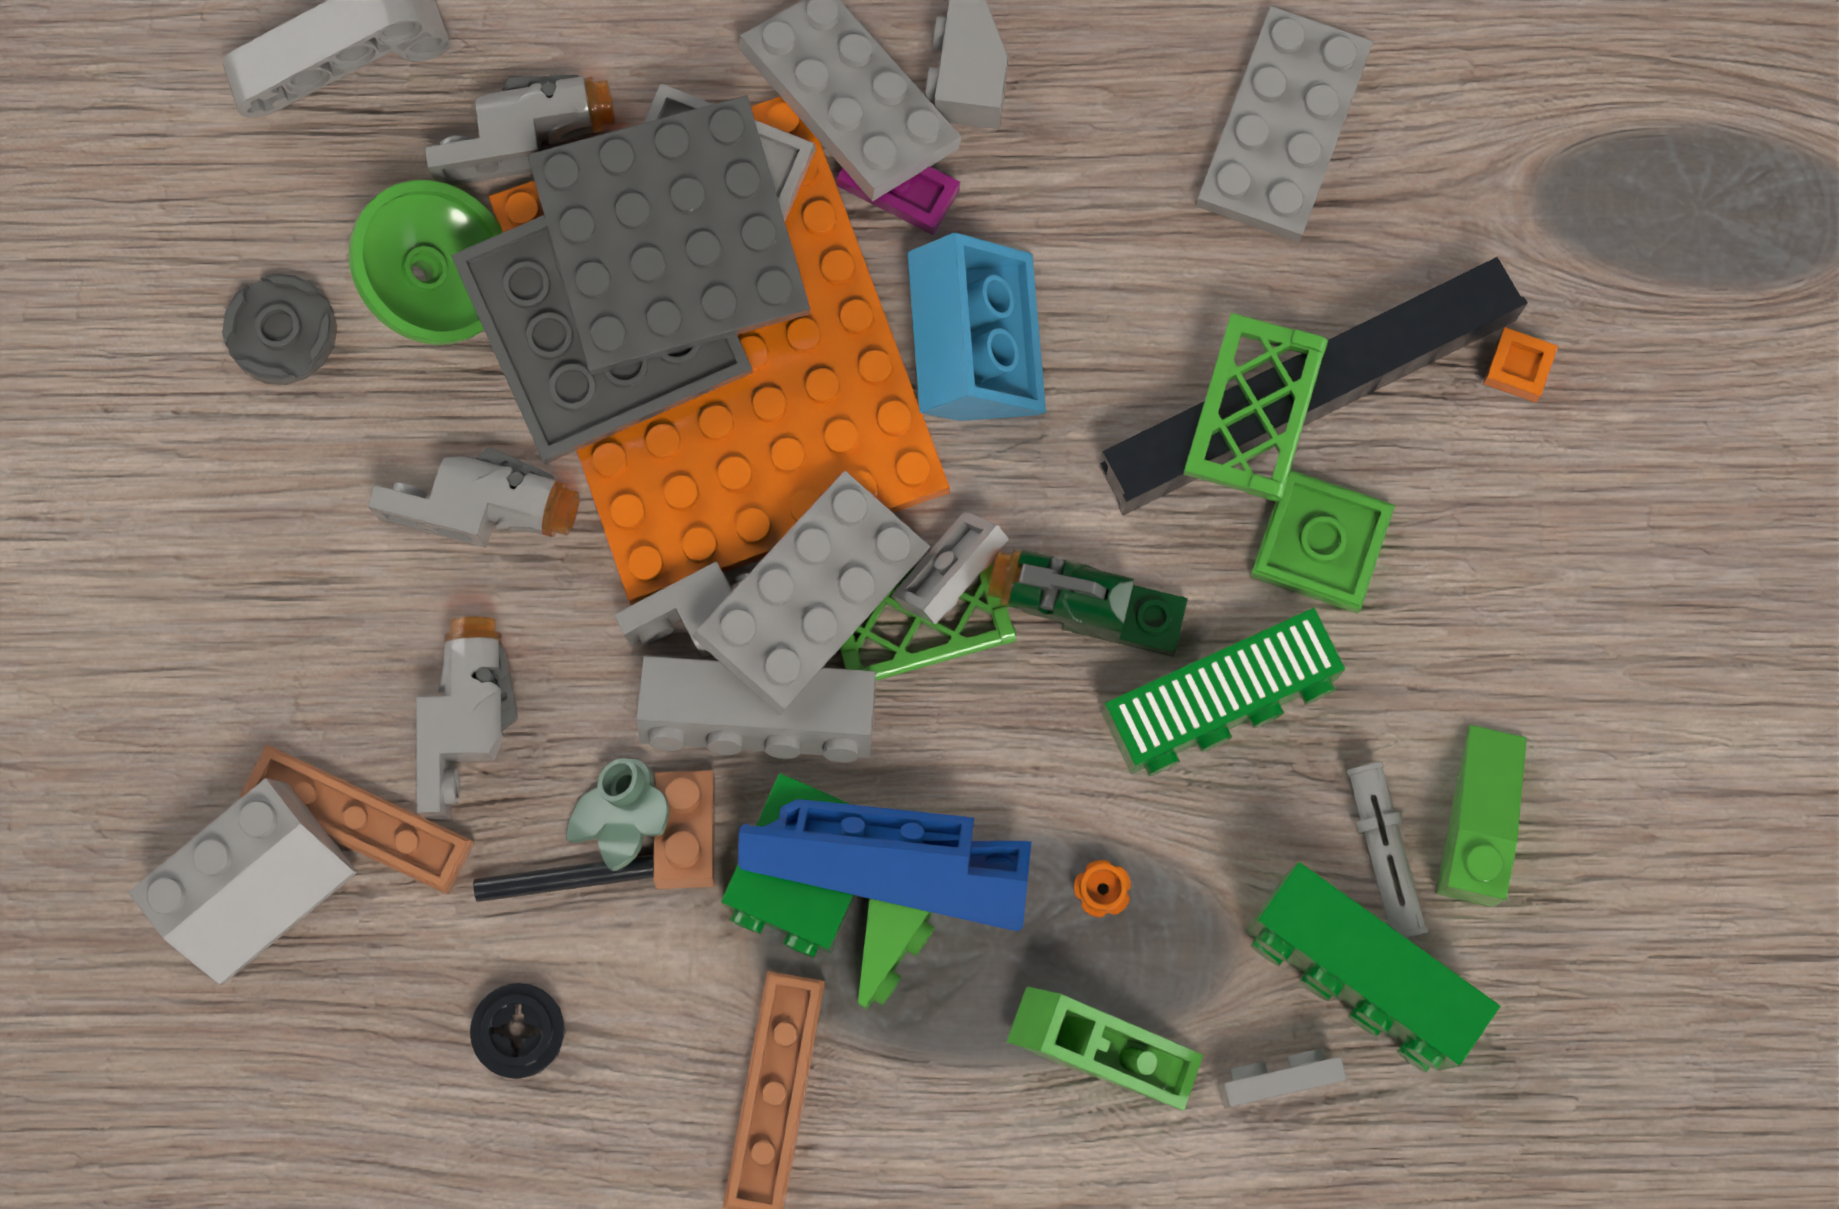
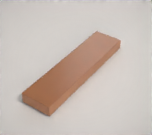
(369, 822)
(774, 1092)

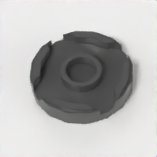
(279, 329)

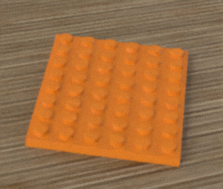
(756, 454)

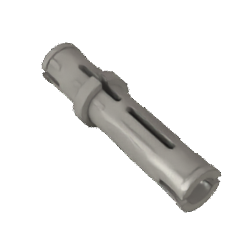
(1370, 782)

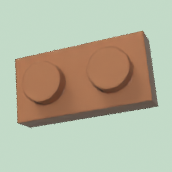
(687, 847)

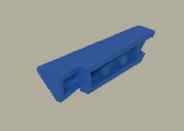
(893, 858)

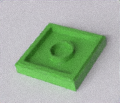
(1323, 542)

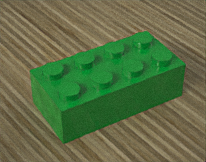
(1371, 970)

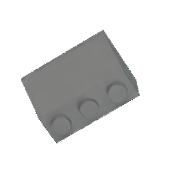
(243, 881)

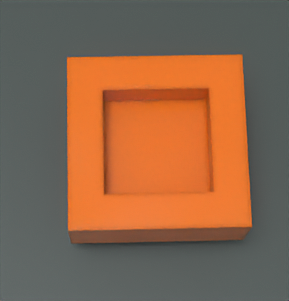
(1520, 364)

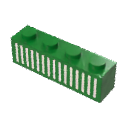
(1222, 692)

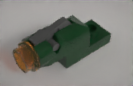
(1088, 600)

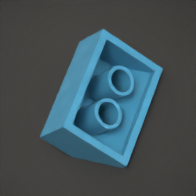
(975, 330)

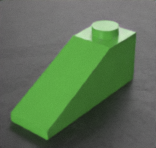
(1484, 818)
(1104, 1047)

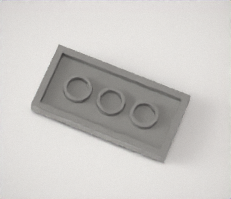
(850, 94)
(1284, 124)
(811, 592)

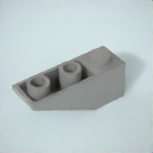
(972, 66)

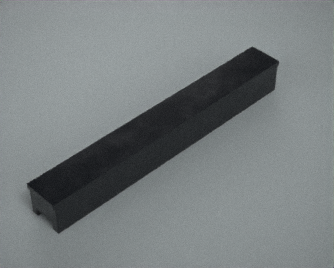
(1350, 369)

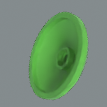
(421, 228)

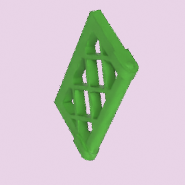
(1227, 370)
(956, 647)

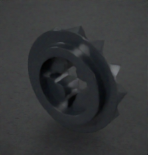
(499, 1010)

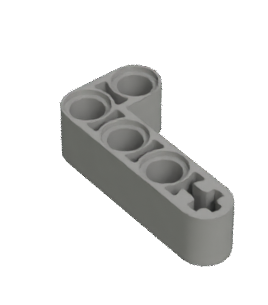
(328, 46)

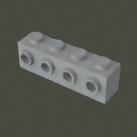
(713, 709)

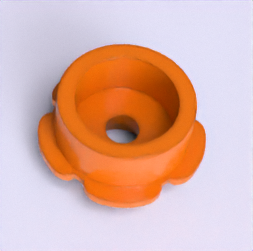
(1099, 873)

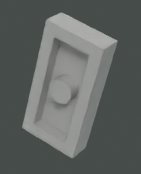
(950, 567)
(1306, 1072)

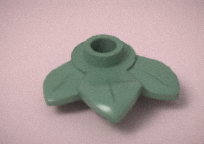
(620, 812)

